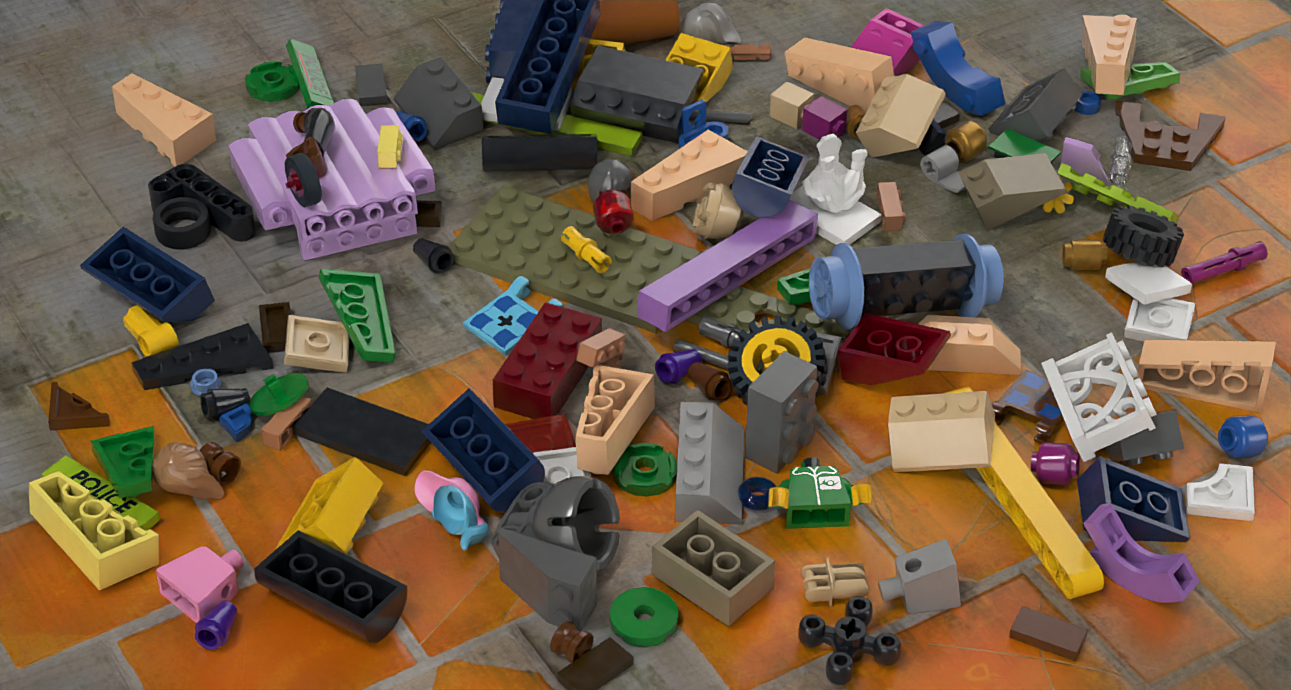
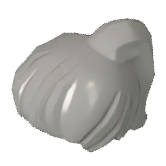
(710, 24)

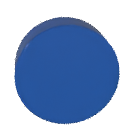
(1088, 103)

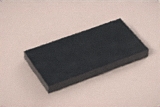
(363, 431)

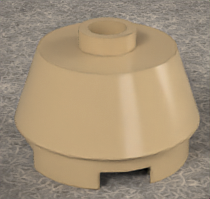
(717, 213)

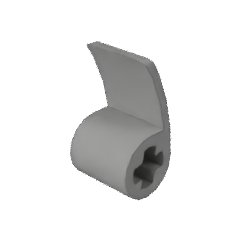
(942, 169)

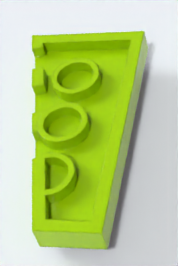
(1111, 194)

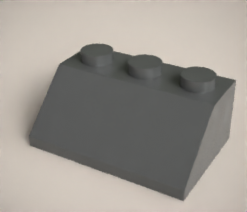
(442, 102)
(1039, 107)

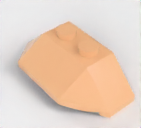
(974, 346)

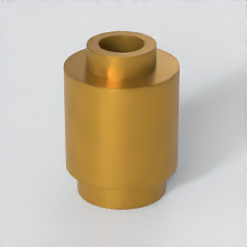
(1084, 255)

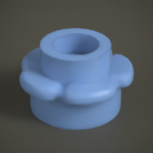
(204, 380)

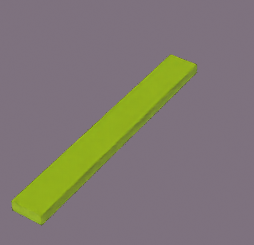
(608, 136)

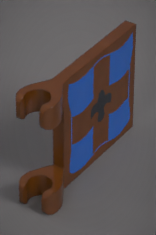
(1034, 399)

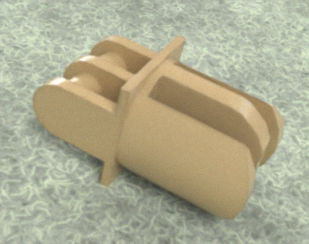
(834, 581)

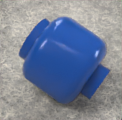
(1243, 436)

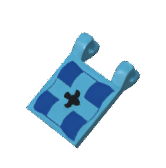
(505, 318)

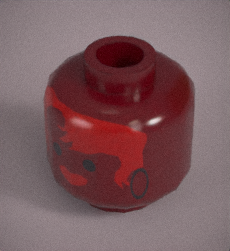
(613, 212)

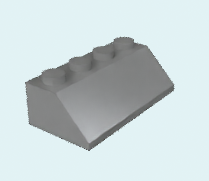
(709, 464)

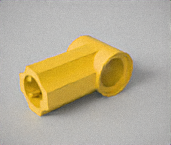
(149, 332)

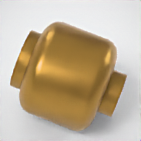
(967, 140)

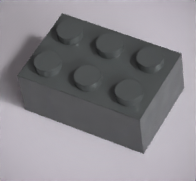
(781, 412)

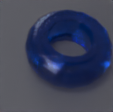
(752, 501)

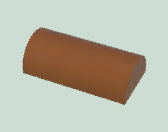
(636, 20)

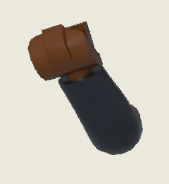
(319, 129)

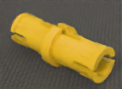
(586, 249)

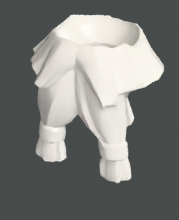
(831, 183)

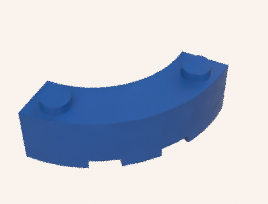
(945, 64)

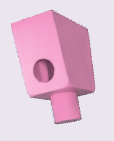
(200, 580)

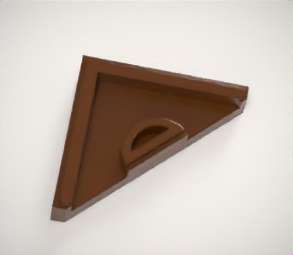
(72, 411)

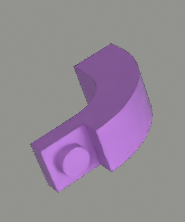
(1133, 567)

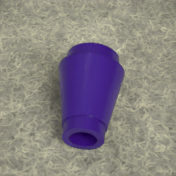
(675, 365)
(215, 626)

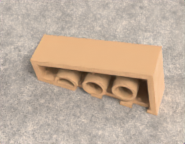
(1109, 51)

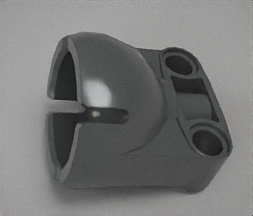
(566, 516)

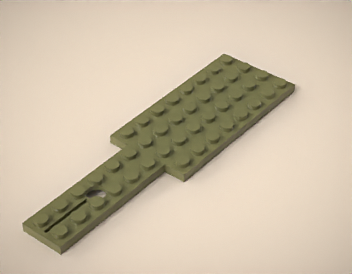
(522, 237)

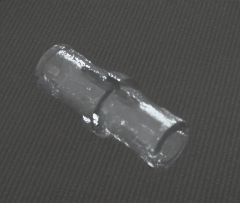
(1120, 161)

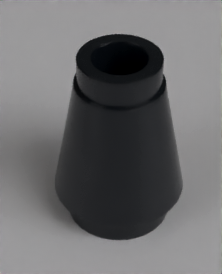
(434, 255)
(220, 401)

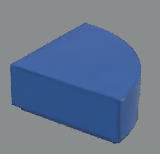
(237, 422)

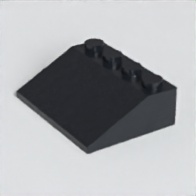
(635, 92)

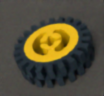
(767, 345)

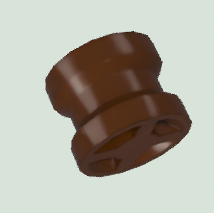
(570, 641)

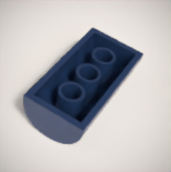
(767, 178)
(484, 451)

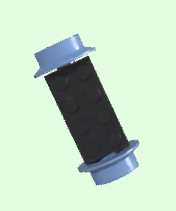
(905, 280)

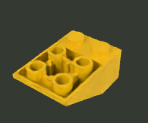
(707, 55)

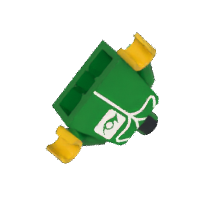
(817, 496)

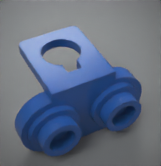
(690, 131)

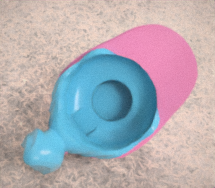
(453, 505)

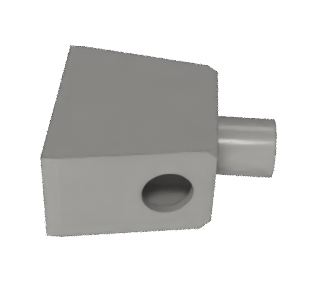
(924, 579)

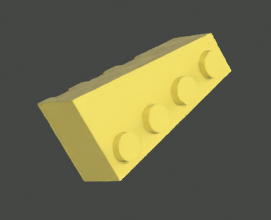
(90, 532)

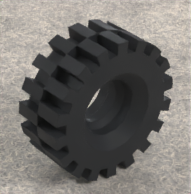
(1143, 236)

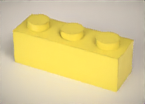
(389, 146)

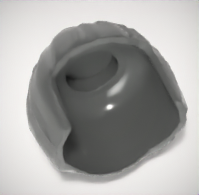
(609, 175)

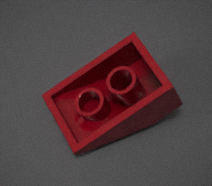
(888, 350)

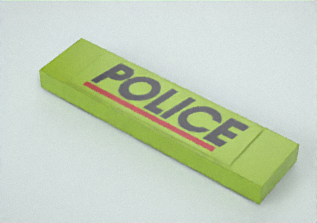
(102, 489)

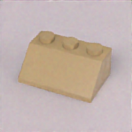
(899, 115)
(941, 431)

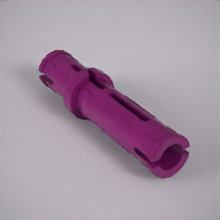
(1248, 255)

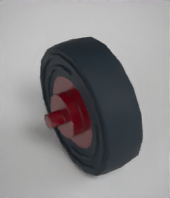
(303, 180)

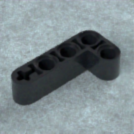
(226, 209)

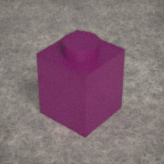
(824, 118)

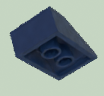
(1144, 504)

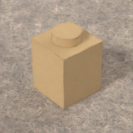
(788, 104)

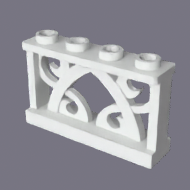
(1099, 430)

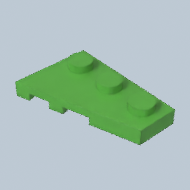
(1142, 78)

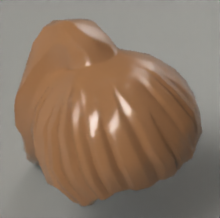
(184, 471)

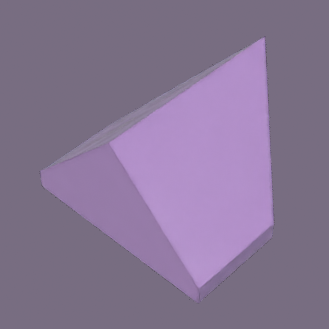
(1083, 159)

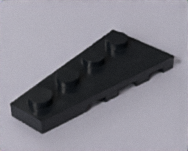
(220, 352)

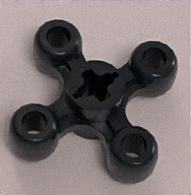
(849, 640)

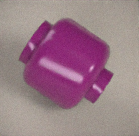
(1055, 463)

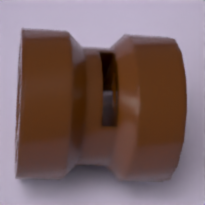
(220, 464)

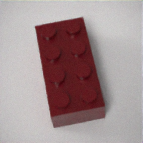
(543, 363)

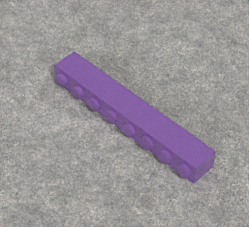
(726, 266)

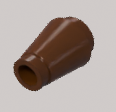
(711, 381)

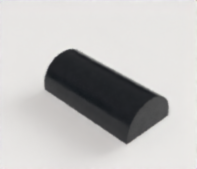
(539, 152)
(334, 586)

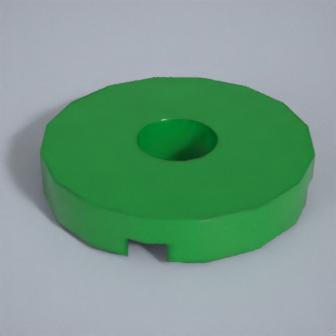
(271, 82)
(649, 482)
(643, 601)

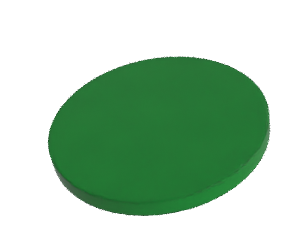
(278, 393)

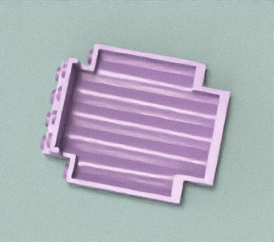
(358, 198)

